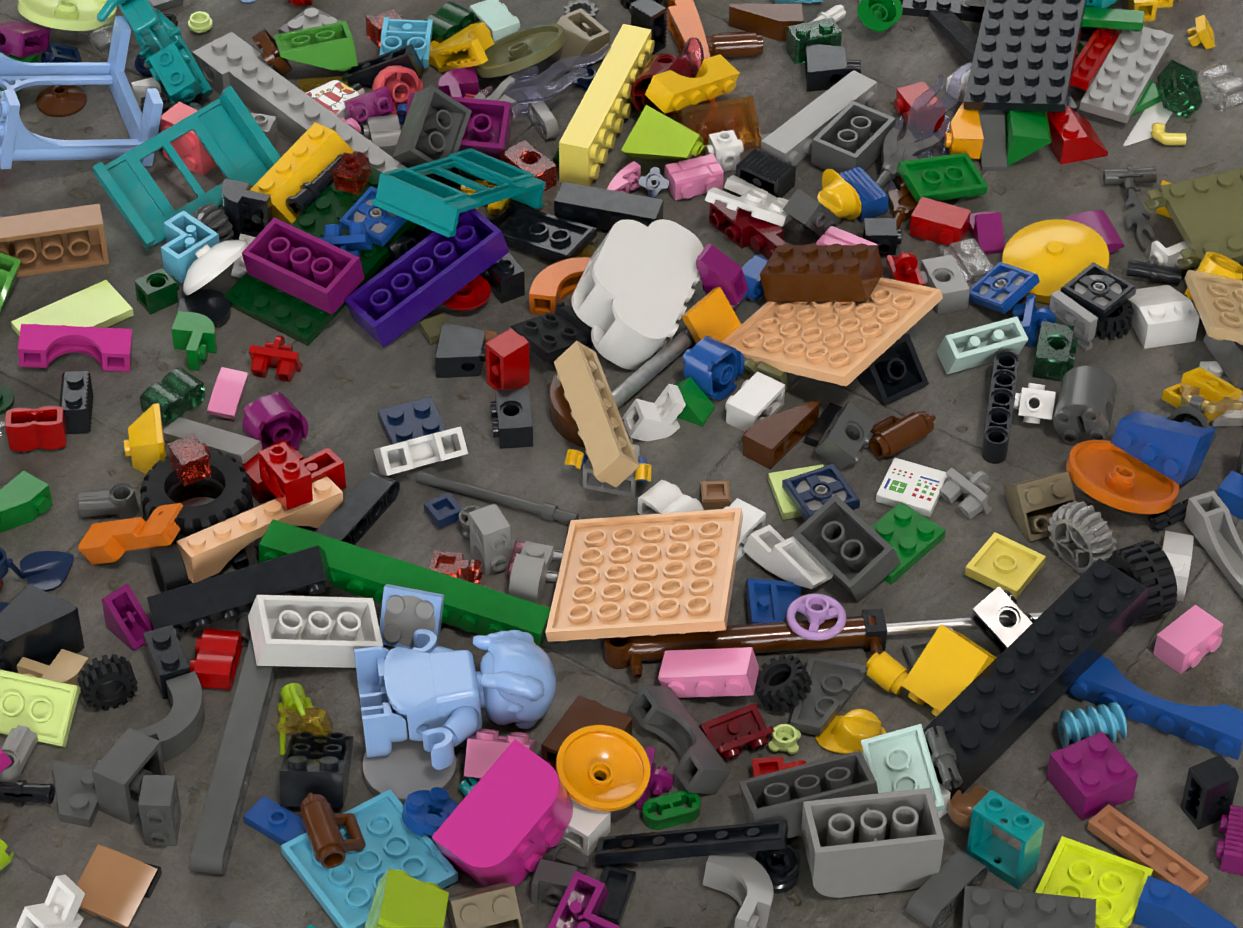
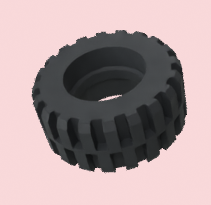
(227, 485)

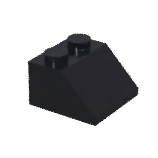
(894, 372)

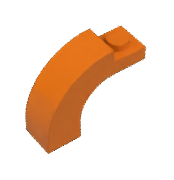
(555, 284)

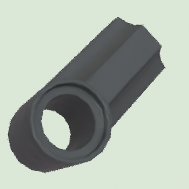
(117, 500)

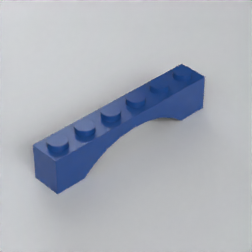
(1208, 726)

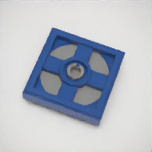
(379, 223)
(1002, 287)

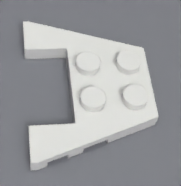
(753, 199)

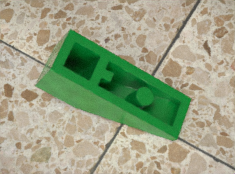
(23, 501)

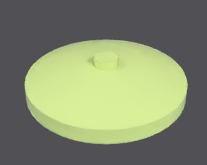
(65, 14)

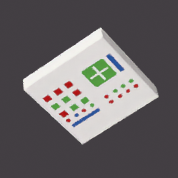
(911, 485)

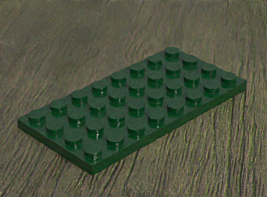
(294, 315)

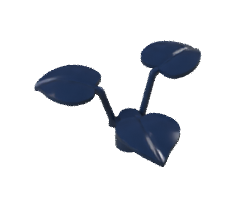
(41, 568)

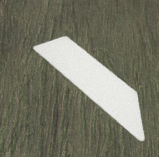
(1142, 129)

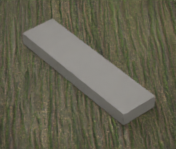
(233, 444)

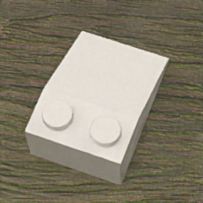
(1163, 317)

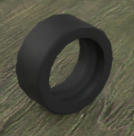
(168, 568)

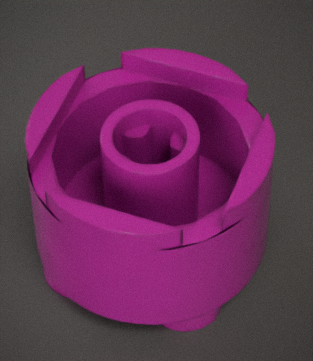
(274, 419)

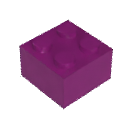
(1091, 775)

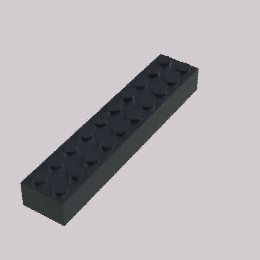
(1038, 668)

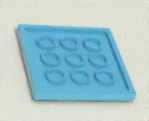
(350, 888)

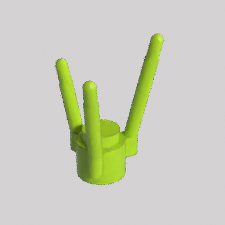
(294, 698)

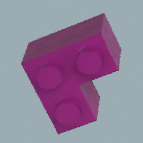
(582, 905)

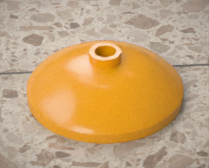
(607, 754)

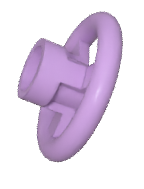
(816, 610)

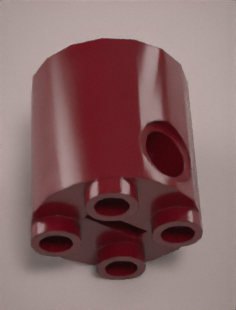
(658, 64)

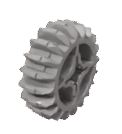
(1080, 536)

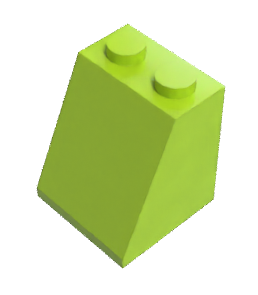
(662, 139)
(407, 903)

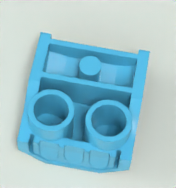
(400, 33)

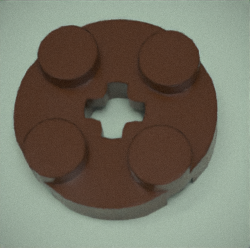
(271, 53)

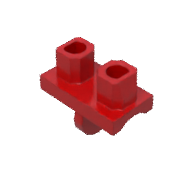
(905, 268)
(276, 356)

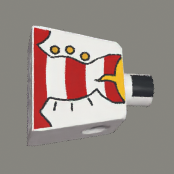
(333, 94)

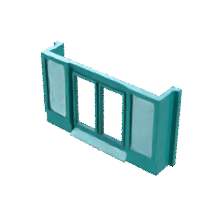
(228, 136)
(437, 205)

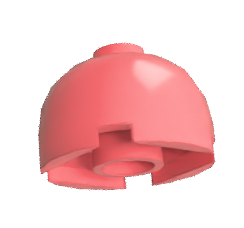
(400, 83)

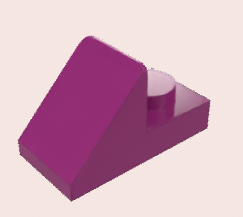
(988, 231)

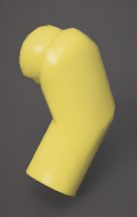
(1168, 139)

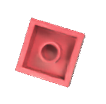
(188, 145)

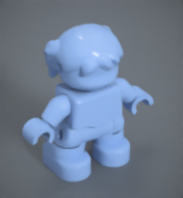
(441, 694)

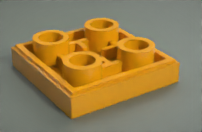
(711, 317)

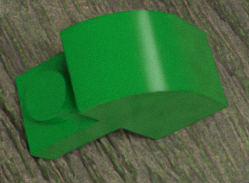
(195, 335)

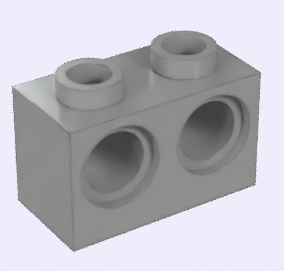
(490, 539)

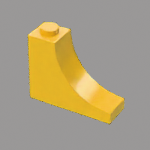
(463, 48)

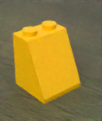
(945, 669)

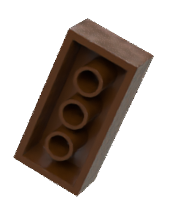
(821, 273)

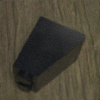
(38, 628)

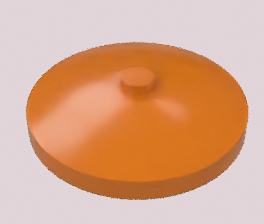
(1120, 478)

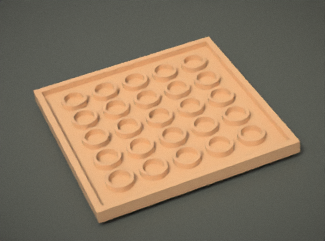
(833, 338)
(646, 575)

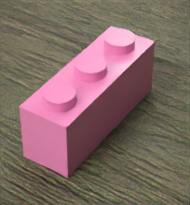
(710, 672)

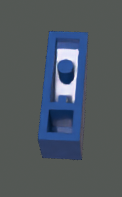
(1173, 907)

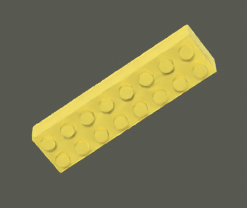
(604, 107)

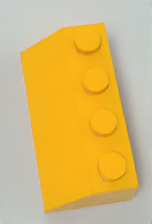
(300, 165)

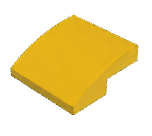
(1210, 386)

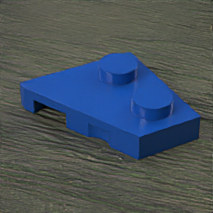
(769, 599)

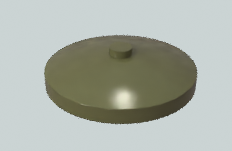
(521, 50)

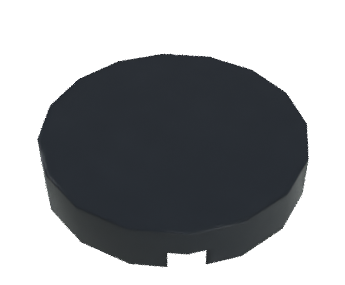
(208, 303)

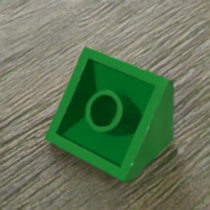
(1025, 133)

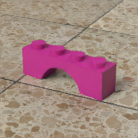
(44, 343)

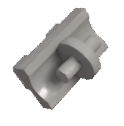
(971, 487)

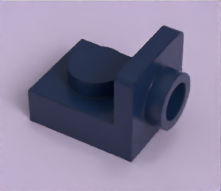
(61, 54)

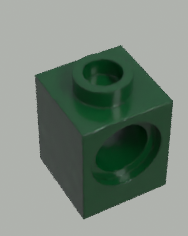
(156, 291)

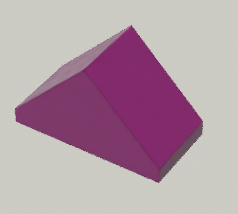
(126, 617)

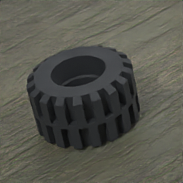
(1152, 568)

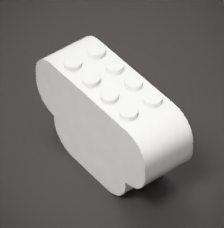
(637, 289)

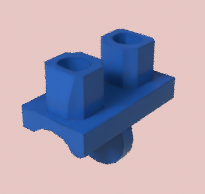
(352, 243)
(1032, 317)

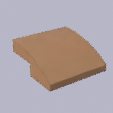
(114, 885)

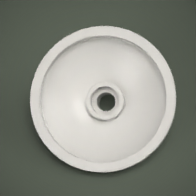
(211, 263)

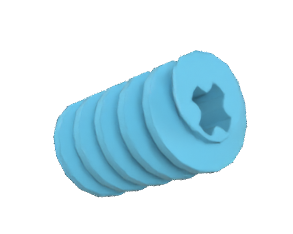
(1091, 721)

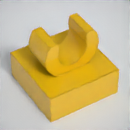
(1201, 33)

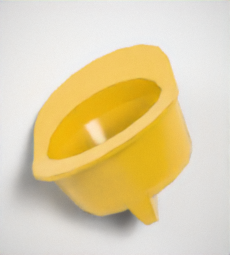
(839, 196)
(848, 730)

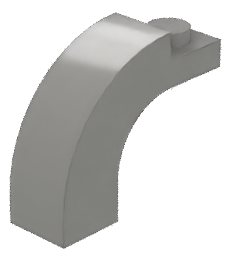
(744, 881)

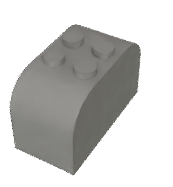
(872, 842)

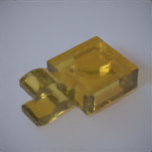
(314, 721)

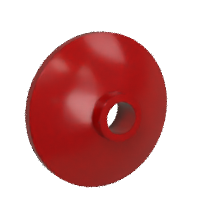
(470, 296)

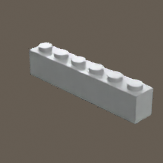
(794, 138)

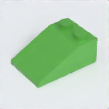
(321, 46)

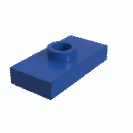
(274, 821)

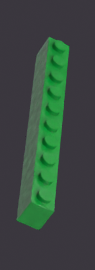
(367, 572)

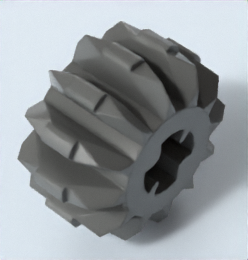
(215, 220)

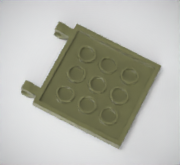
(1206, 214)

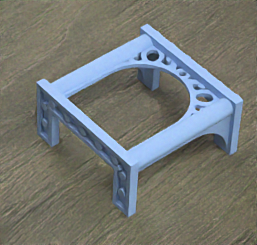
(22, 145)

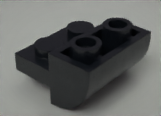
(246, 209)

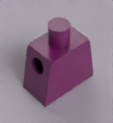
(14, 34)

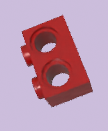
(285, 476)

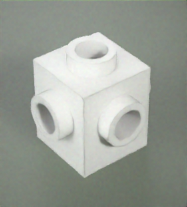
(725, 148)
(1045, 398)

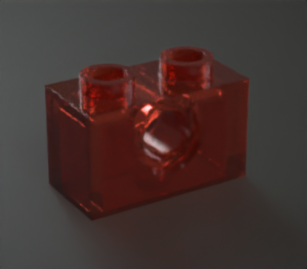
(531, 160)

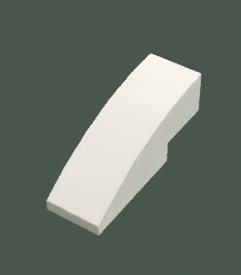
(785, 558)

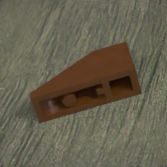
(766, 19)
(777, 434)

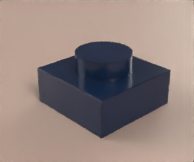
(443, 510)

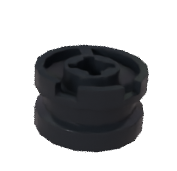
(785, 870)

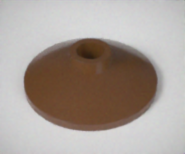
(61, 100)

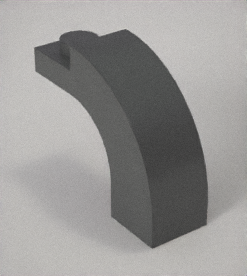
(185, 719)

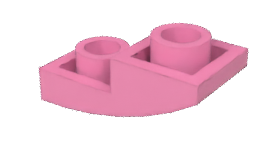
(626, 179)
(227, 393)

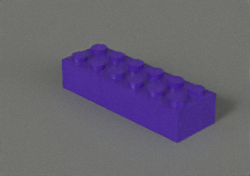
(426, 277)

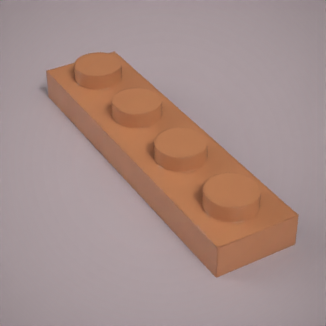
(1146, 850)

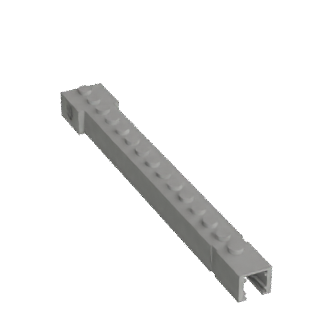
(264, 91)

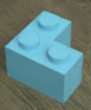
(183, 239)

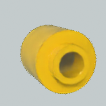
(887, 672)

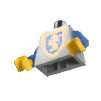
(626, 488)

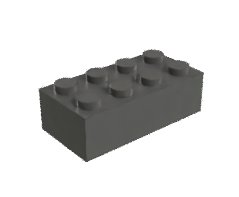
(782, 793)

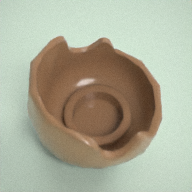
(961, 805)

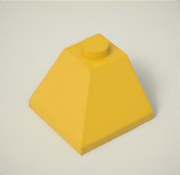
(146, 440)

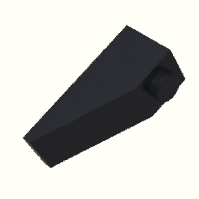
(369, 69)

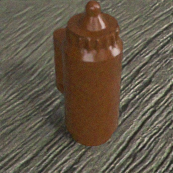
(735, 44)
(897, 434)
(324, 831)

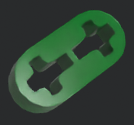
(671, 810)

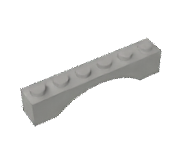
(1214, 529)

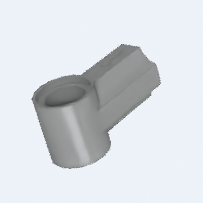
(18, 748)

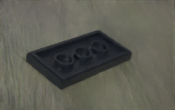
(542, 232)

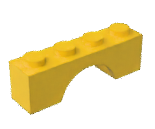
(673, 91)

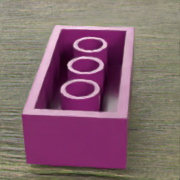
(487, 127)
(303, 265)

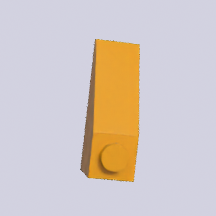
(965, 133)

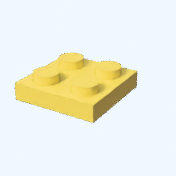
(1005, 564)

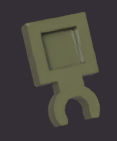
(774, 373)

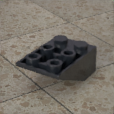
(316, 766)

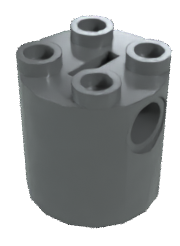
(1084, 405)

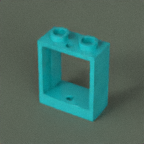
(985, 847)

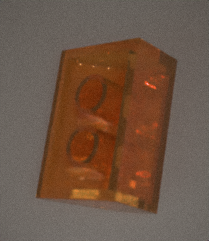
(724, 115)

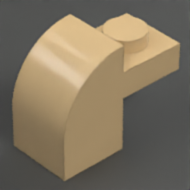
(63, 669)

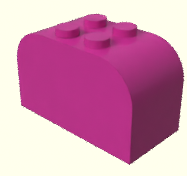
(507, 819)

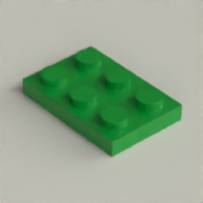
(942, 177)
(909, 535)

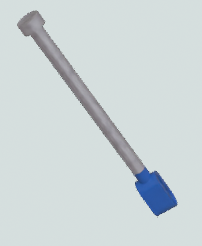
(684, 339)

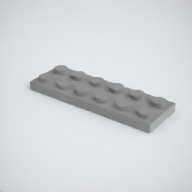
(1126, 73)

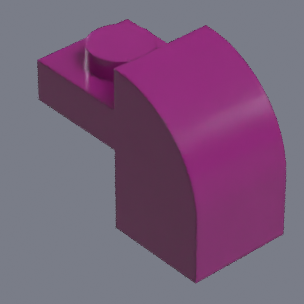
(459, 82)

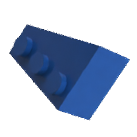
(1164, 444)

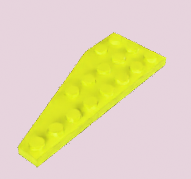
(1097, 875)

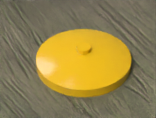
(1055, 252)

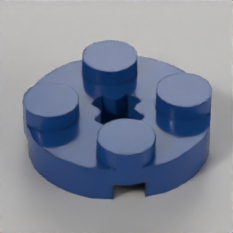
(427, 810)

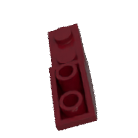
(745, 229)

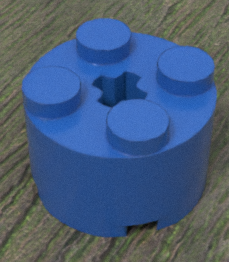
(713, 367)

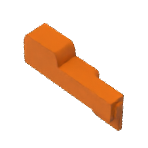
(109, 540)

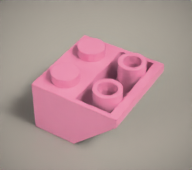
(486, 747)

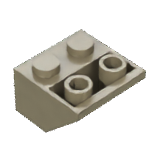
(583, 35)
(1035, 501)
(485, 908)

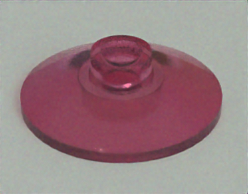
(694, 54)

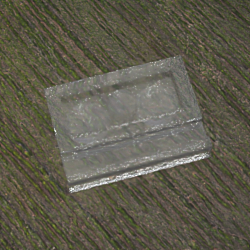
(969, 258)

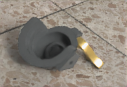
(1196, 406)

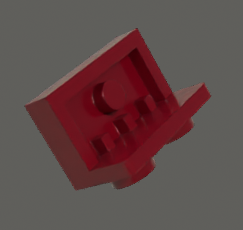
(737, 731)

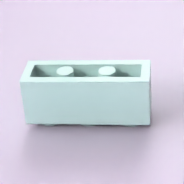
(981, 344)

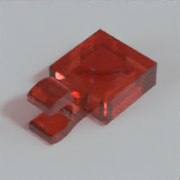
(455, 566)

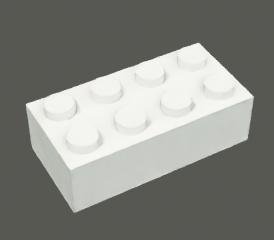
(312, 630)

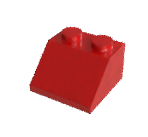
(1073, 137)

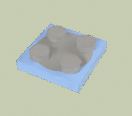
(406, 611)

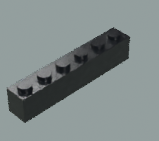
(235, 591)

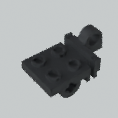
(554, 333)

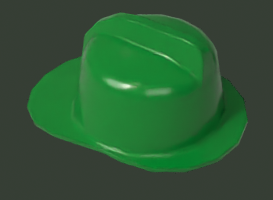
(879, 14)

